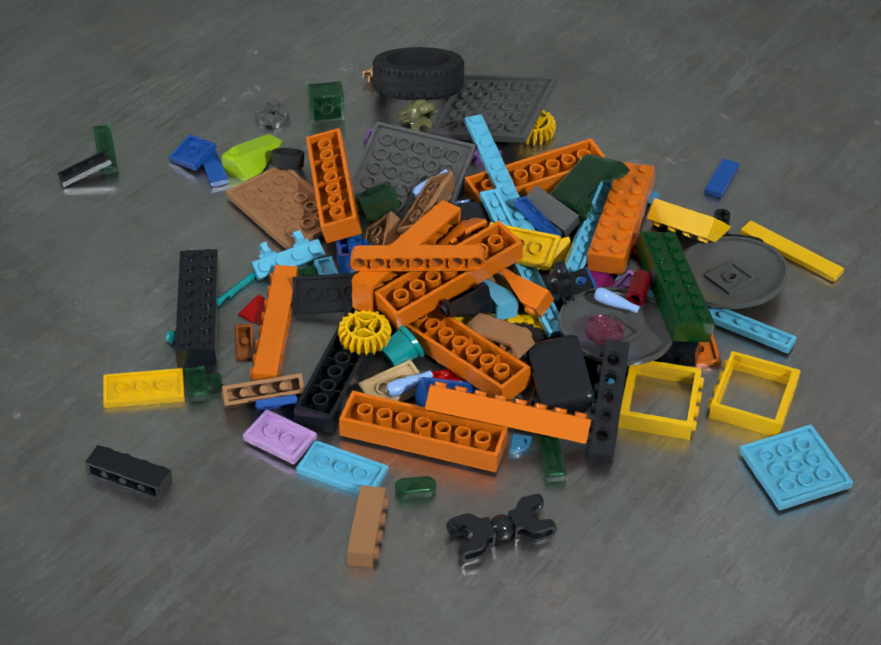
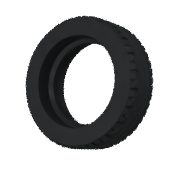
(418, 73)

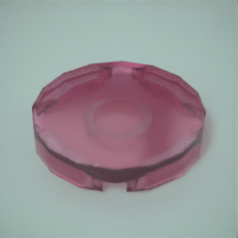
(602, 328)

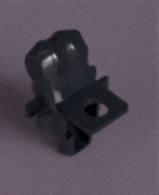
(563, 285)

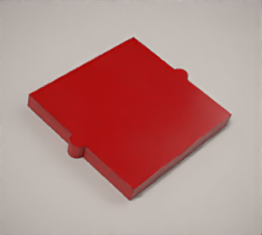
(254, 310)

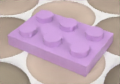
(280, 436)

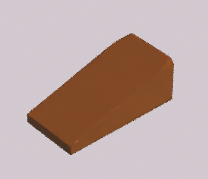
(244, 341)

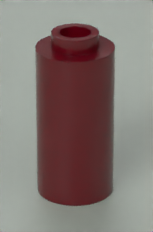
(638, 287)

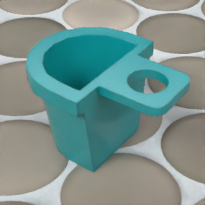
(402, 347)

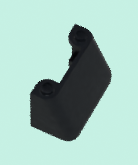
(468, 303)
(560, 374)

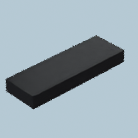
(84, 168)

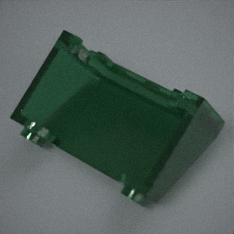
(583, 179)

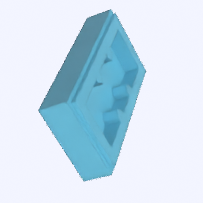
(325, 266)

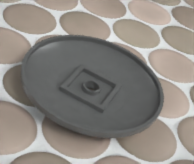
(737, 271)
(643, 330)

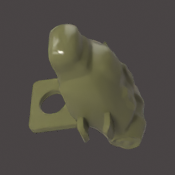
(417, 114)

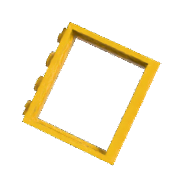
(759, 368)
(658, 424)

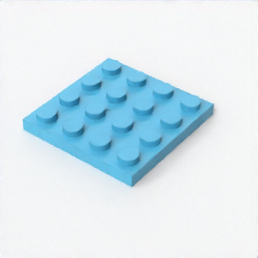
(795, 467)

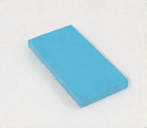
(341, 468)

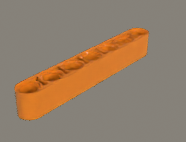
(417, 258)

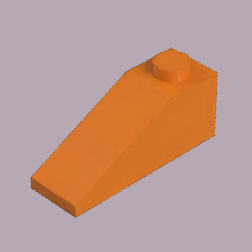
(532, 296)

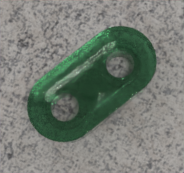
(415, 487)

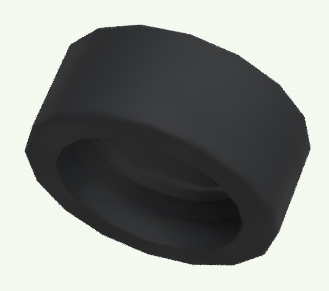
(287, 158)

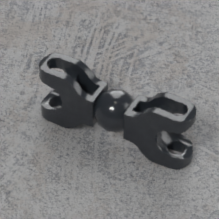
(484, 532)

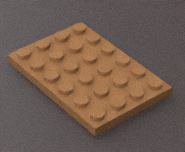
(279, 205)

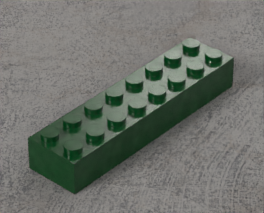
(675, 287)

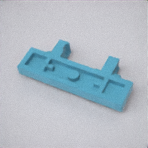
(301, 254)

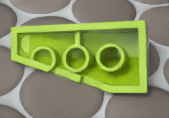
(250, 157)

